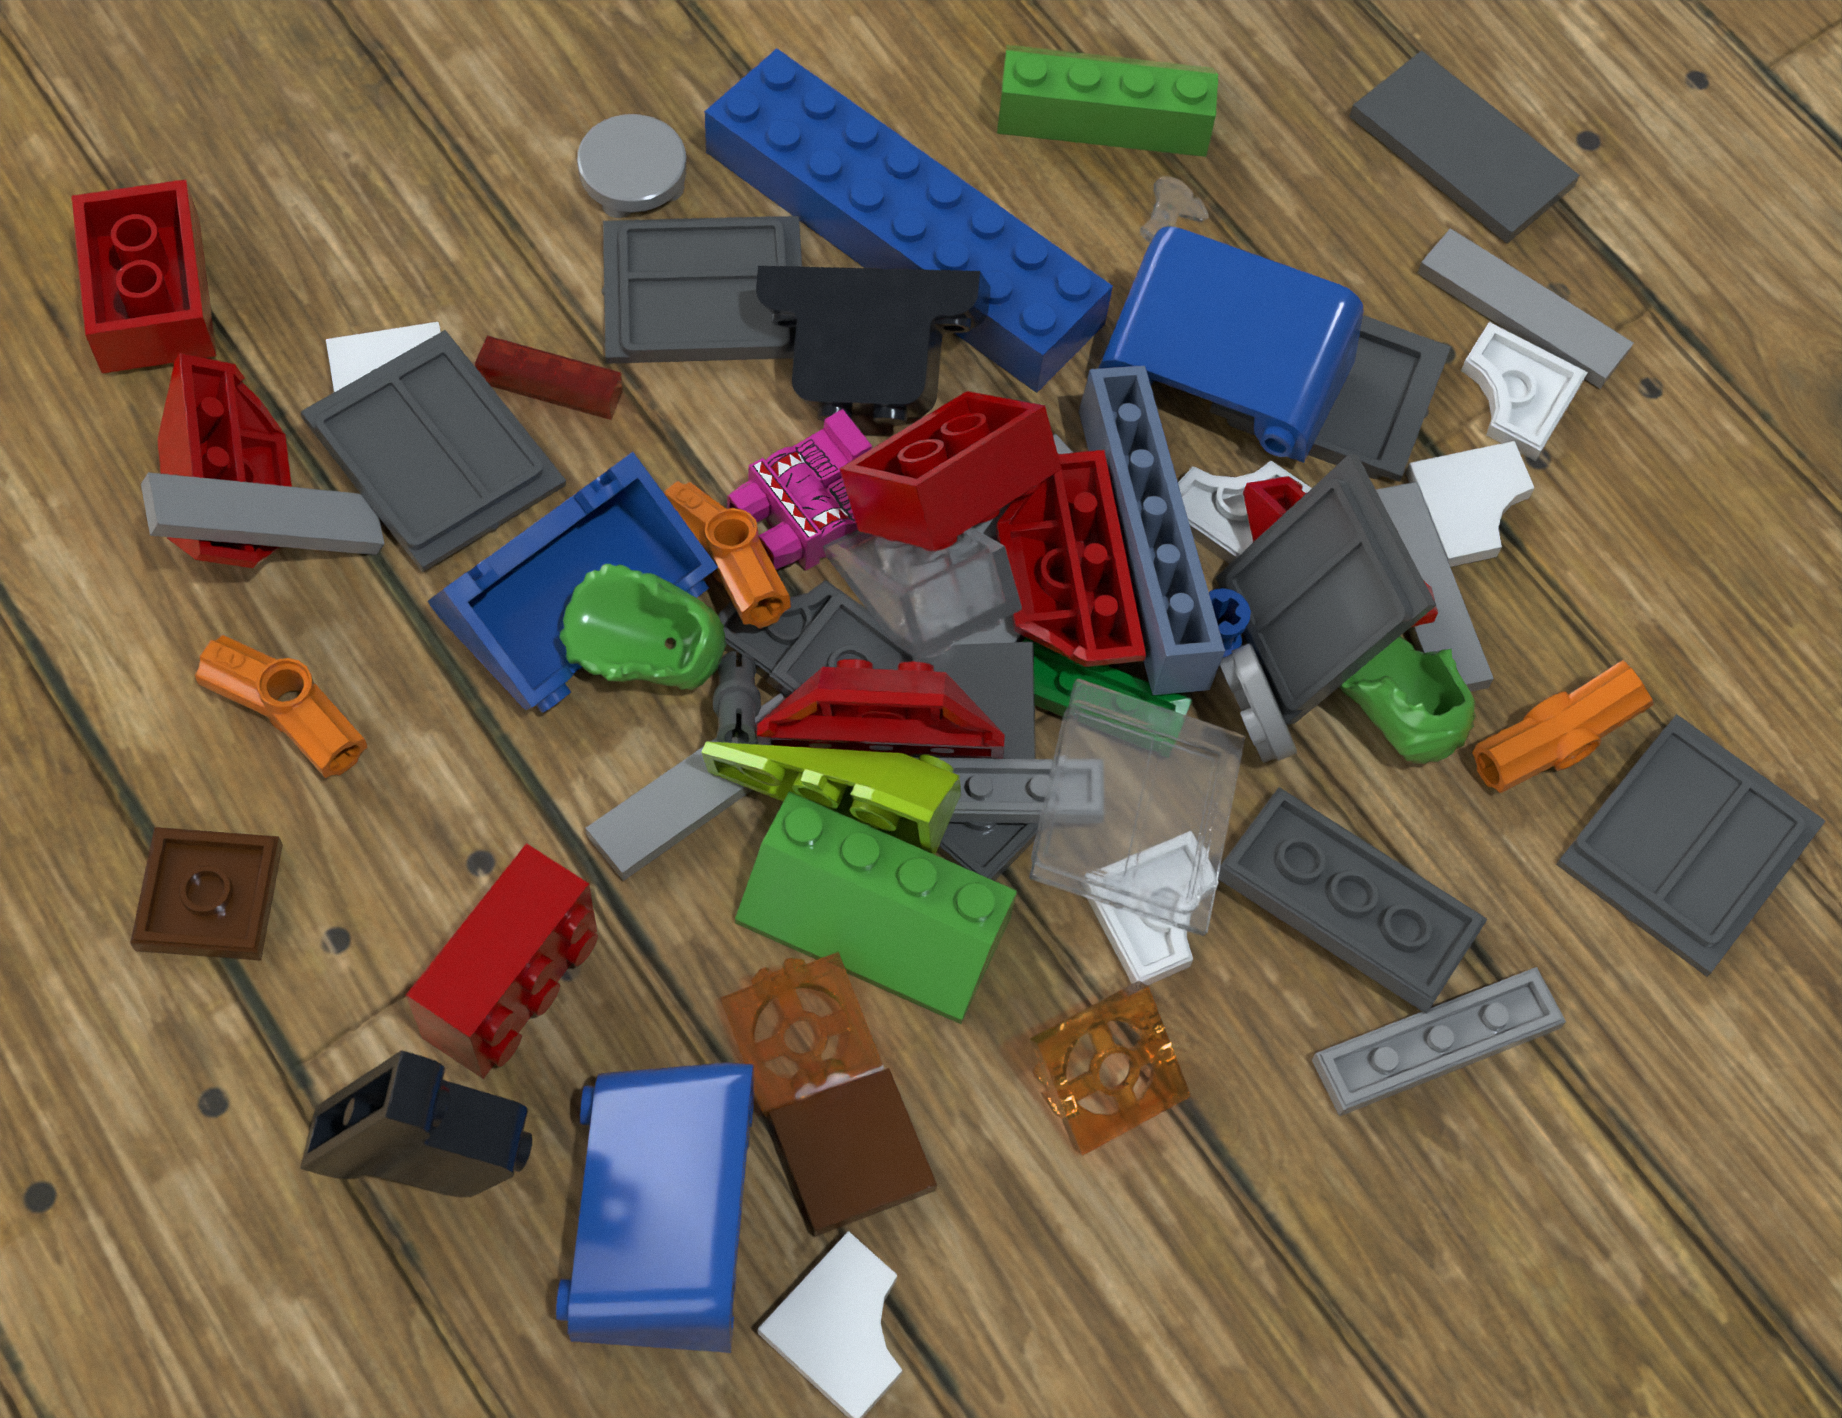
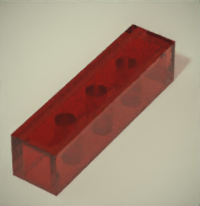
(550, 377)

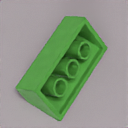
(1107, 100)
(879, 902)

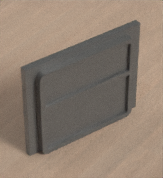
(691, 288)
(1379, 402)
(433, 450)
(1326, 589)
(1691, 844)

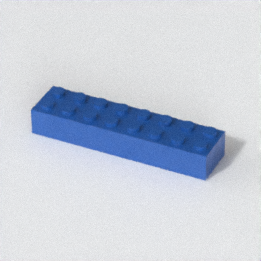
(904, 211)

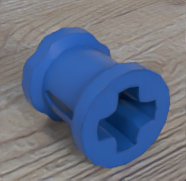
(1231, 615)

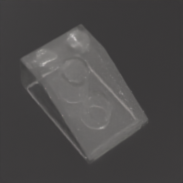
(924, 595)

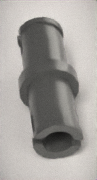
(737, 699)

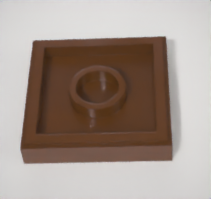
(207, 894)
(852, 1151)

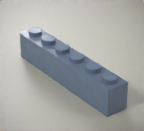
(1160, 551)

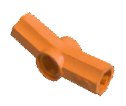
(735, 547)
(260, 681)
(1562, 729)

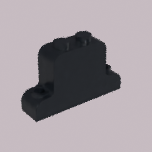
(871, 333)
(418, 1130)

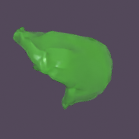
(621, 626)
(1415, 701)

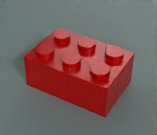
(142, 276)
(951, 470)
(505, 962)

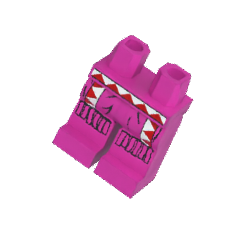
(803, 493)

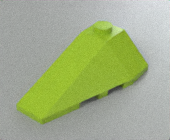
(880, 789)

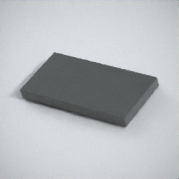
(1464, 146)
(1351, 899)

